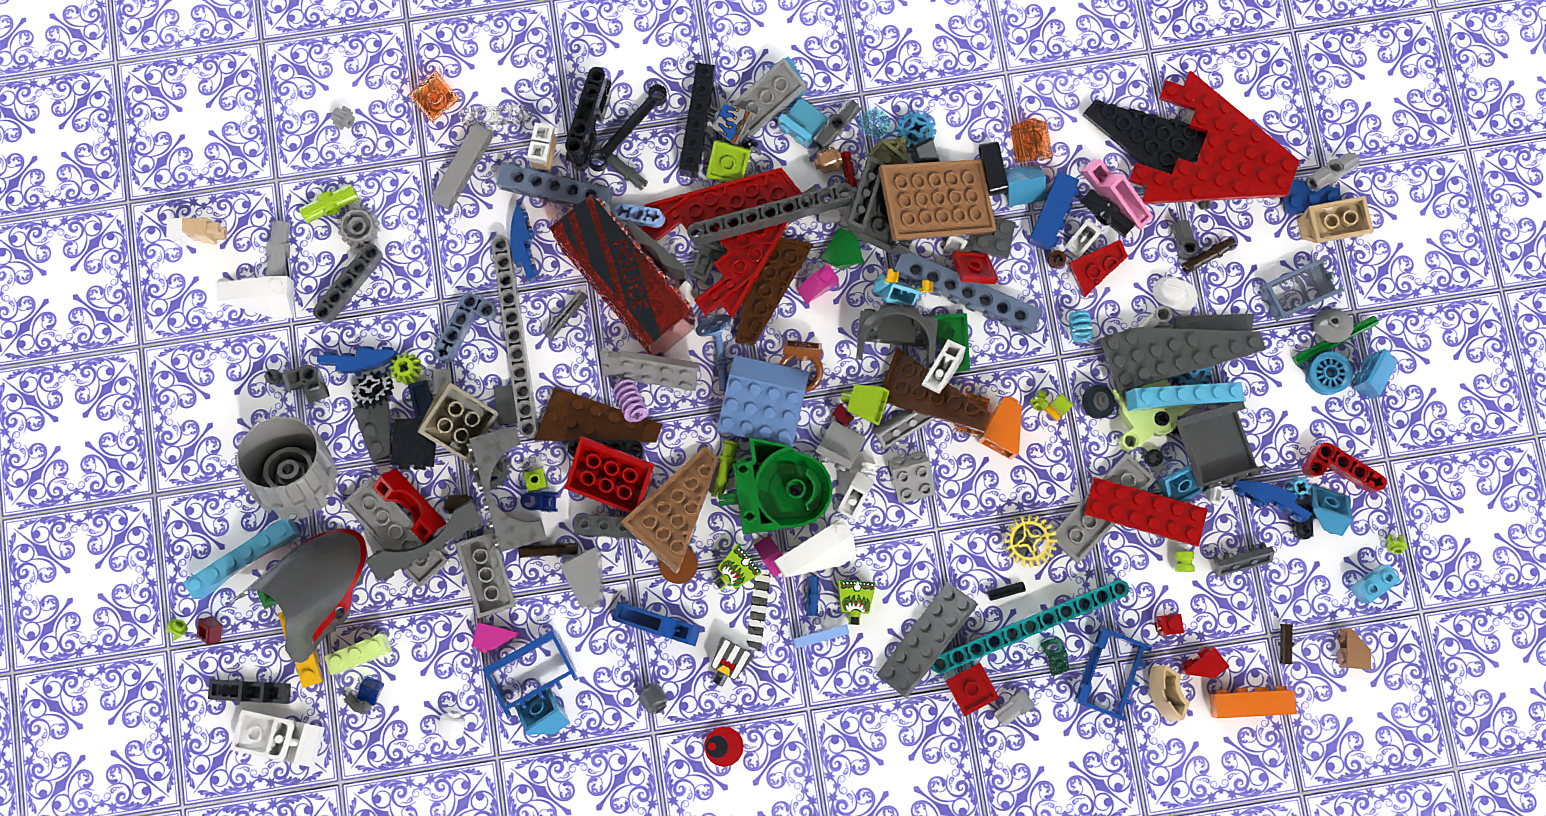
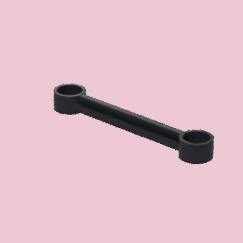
(627, 127)

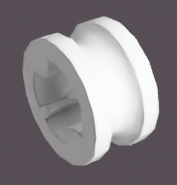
(869, 468)

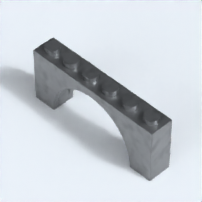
(509, 531)

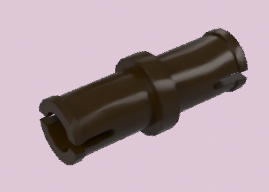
(1286, 643)

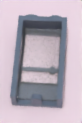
(1299, 289)

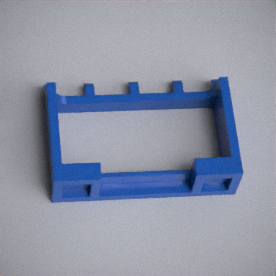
(503, 662)
(1084, 687)

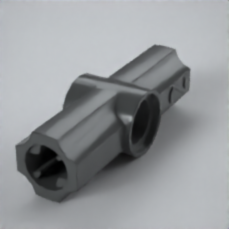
(844, 117)

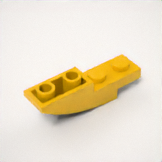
(309, 670)

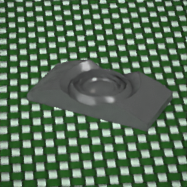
(662, 258)

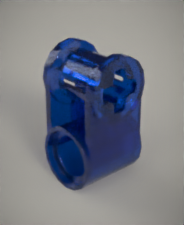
(541, 501)

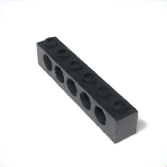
(697, 120)

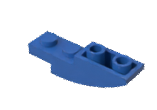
(520, 238)
(365, 360)
(1263, 494)

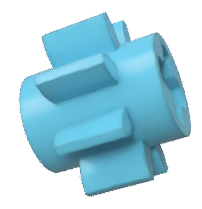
(1303, 487)

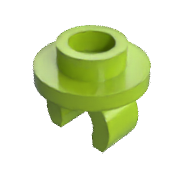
(1039, 402)
(1396, 547)
(176, 627)

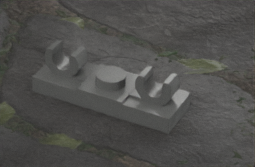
(1243, 560)

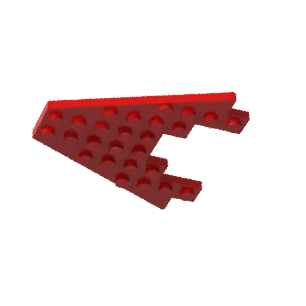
(1234, 160)
(745, 252)

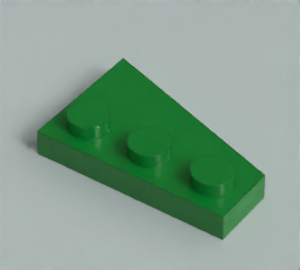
(955, 329)

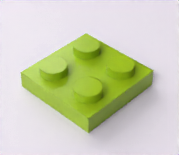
(727, 161)

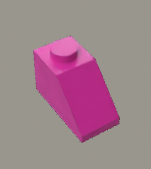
(818, 284)
(769, 553)
(491, 637)

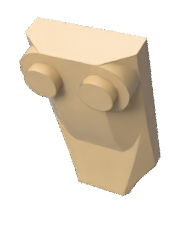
(1336, 220)

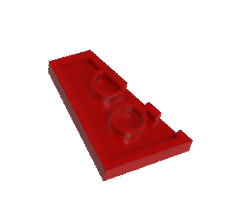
(1095, 266)

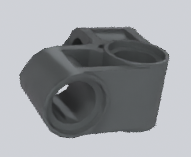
(314, 388)

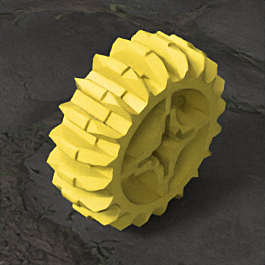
(1039, 538)

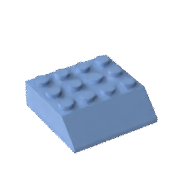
(763, 401)

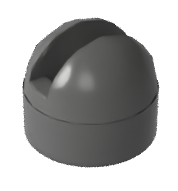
(276, 374)

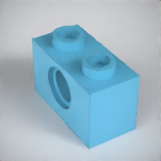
(1375, 584)

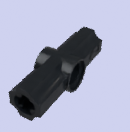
(1107, 213)

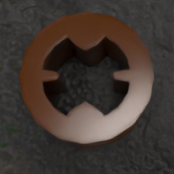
(1053, 254)

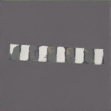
(758, 612)

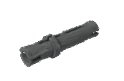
(629, 173)
(564, 316)

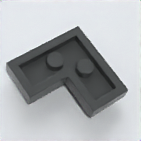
(999, 243)
(704, 261)

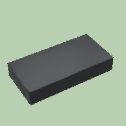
(505, 405)

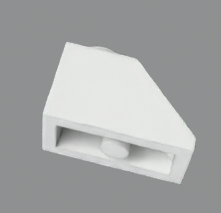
(855, 495)

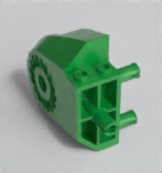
(766, 484)

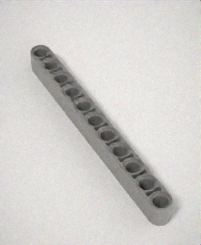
(510, 328)

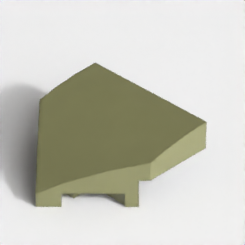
(890, 151)

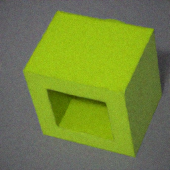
(541, 483)

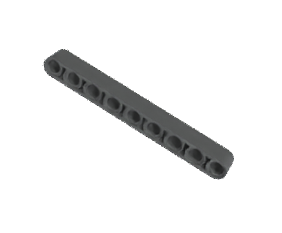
(777, 207)

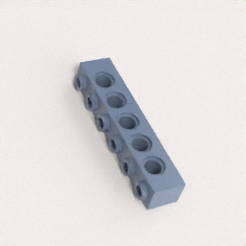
(511, 171)

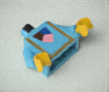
(897, 291)

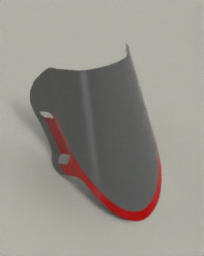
(312, 585)

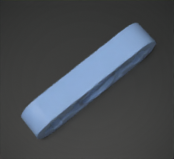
(644, 220)
(821, 636)

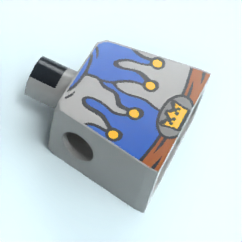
(731, 122)

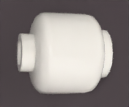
(451, 726)

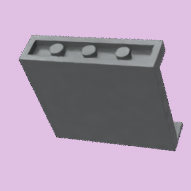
(1218, 446)

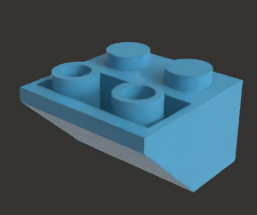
(1375, 373)

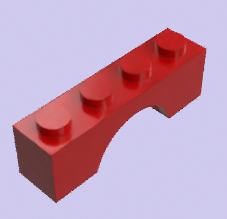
(396, 488)

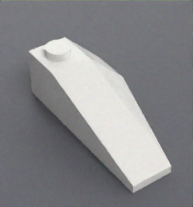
(262, 295)
(822, 551)

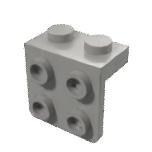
(840, 446)
(912, 476)

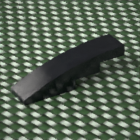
(249, 691)

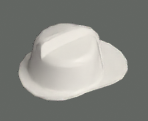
(1175, 293)

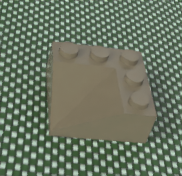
(456, 418)

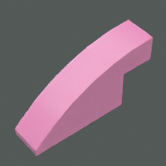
(1118, 190)

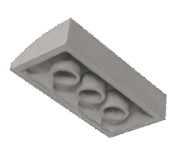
(485, 575)

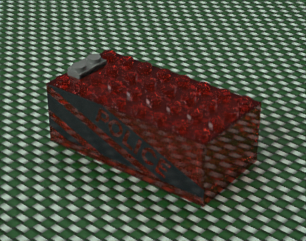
(624, 276)

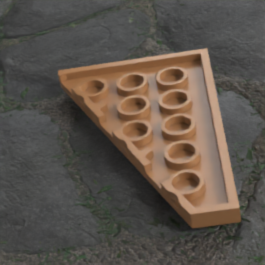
(671, 512)

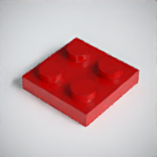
(974, 267)
(972, 689)

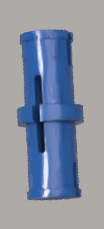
(812, 595)

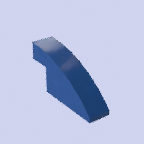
(656, 623)

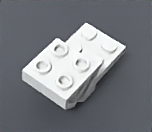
(277, 738)

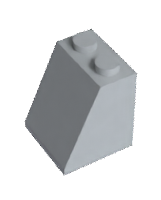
(586, 578)

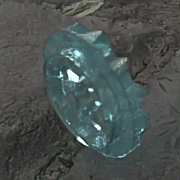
(872, 130)

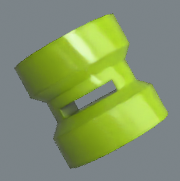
(1184, 561)

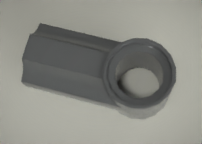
(1184, 237)

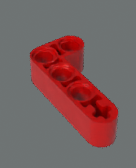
(1350, 463)

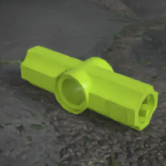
(328, 203)

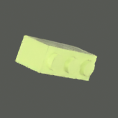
(358, 654)

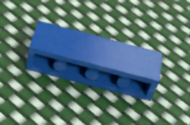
(1053, 211)

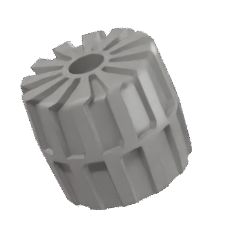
(286, 467)

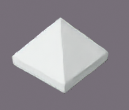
(1214, 495)

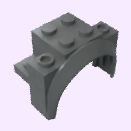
(898, 327)

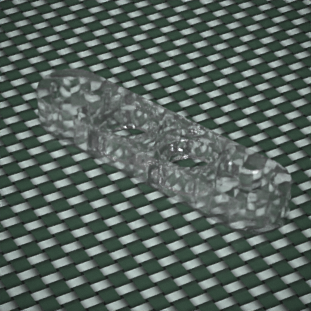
(495, 115)

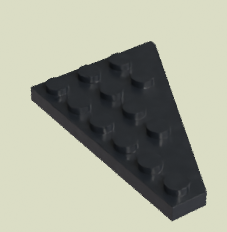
(1145, 136)

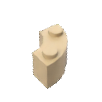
(1167, 693)

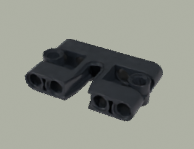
(594, 95)

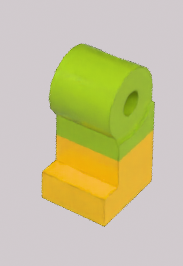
(1058, 407)

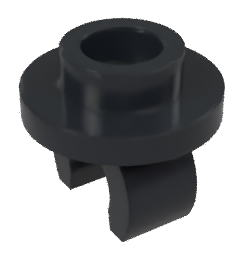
(753, 146)

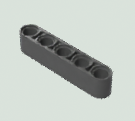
(347, 293)

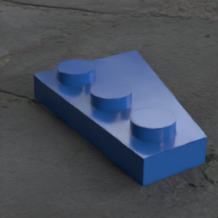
(1301, 197)

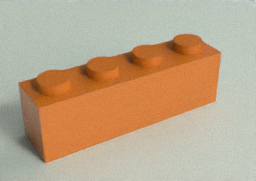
(1252, 703)

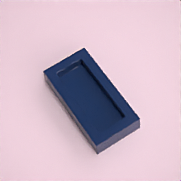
(420, 397)

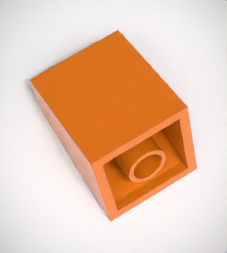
(1004, 428)

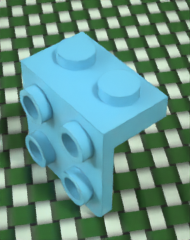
(802, 122)

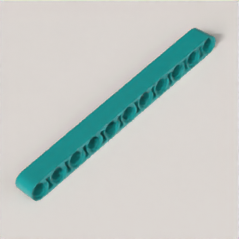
(1037, 620)

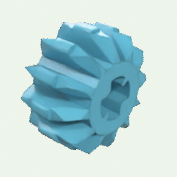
(1080, 326)

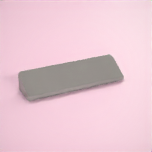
(900, 427)

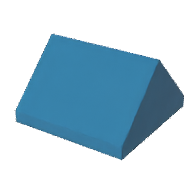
(1025, 185)
(1180, 484)

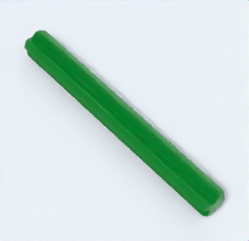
(1324, 345)

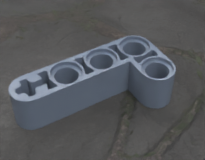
(463, 328)

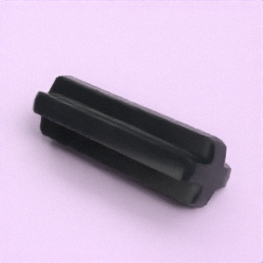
(1006, 591)

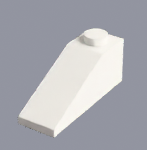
(944, 366)

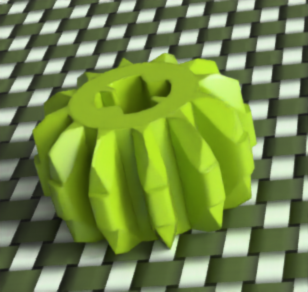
(408, 361)

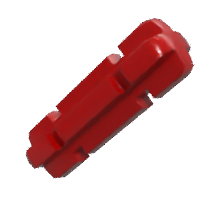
(848, 168)

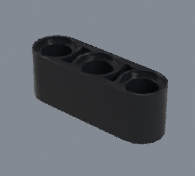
(993, 168)

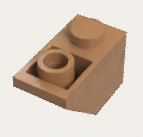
(1353, 650)

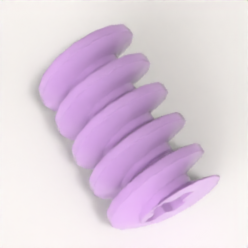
(630, 401)

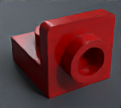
(1169, 624)

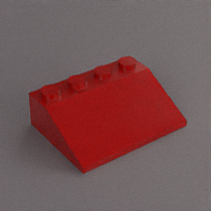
(609, 475)

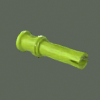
(726, 458)

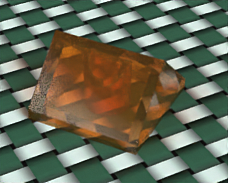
(433, 96)
(1031, 141)

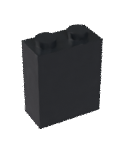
(411, 447)

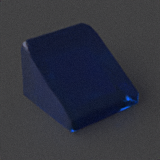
(370, 690)

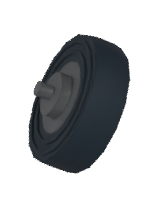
(1098, 401)

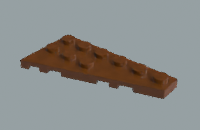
(770, 288)
(906, 392)
(575, 416)

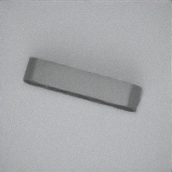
(462, 166)

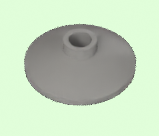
(1333, 332)

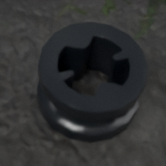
(1151, 452)

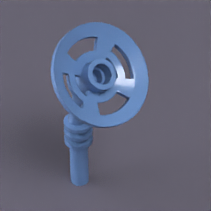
(715, 329)

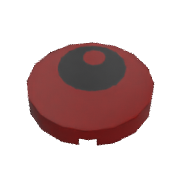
(724, 746)

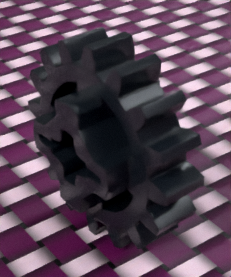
(372, 389)

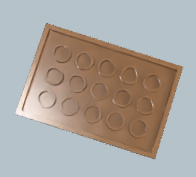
(937, 199)

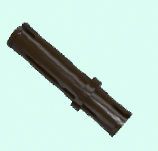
(1214, 252)
(548, 550)

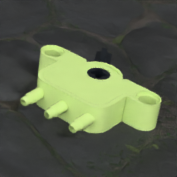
(1144, 423)

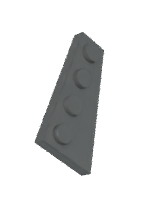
(1231, 322)

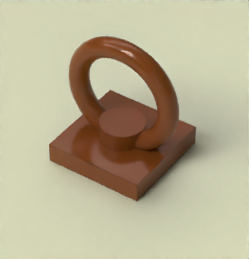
(804, 351)

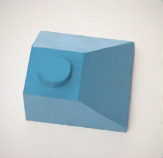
(1331, 510)
(542, 715)

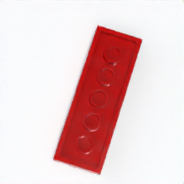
(1145, 511)

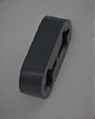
(1307, 525)

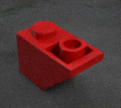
(1207, 664)

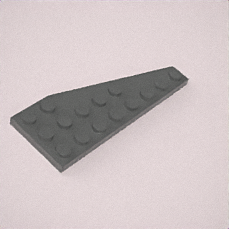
(1156, 354)

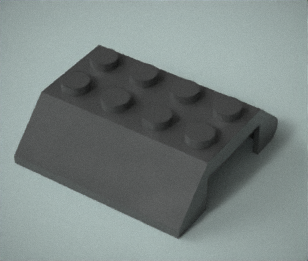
(869, 214)

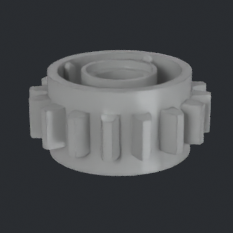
(352, 220)

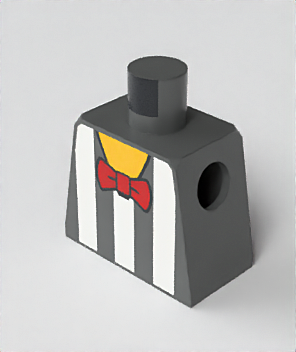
(729, 661)

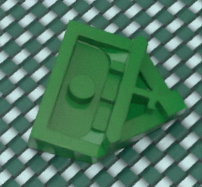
(843, 251)

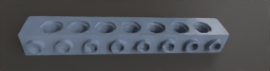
(978, 290)

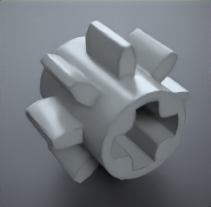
(342, 118)

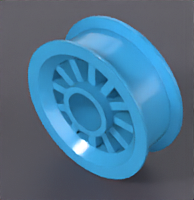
(1338, 384)

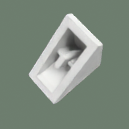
(1083, 238)

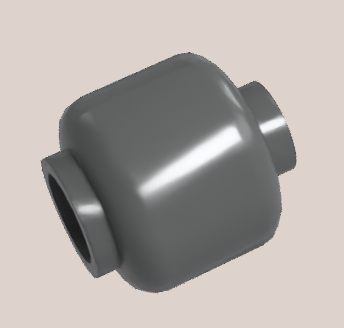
(653, 698)

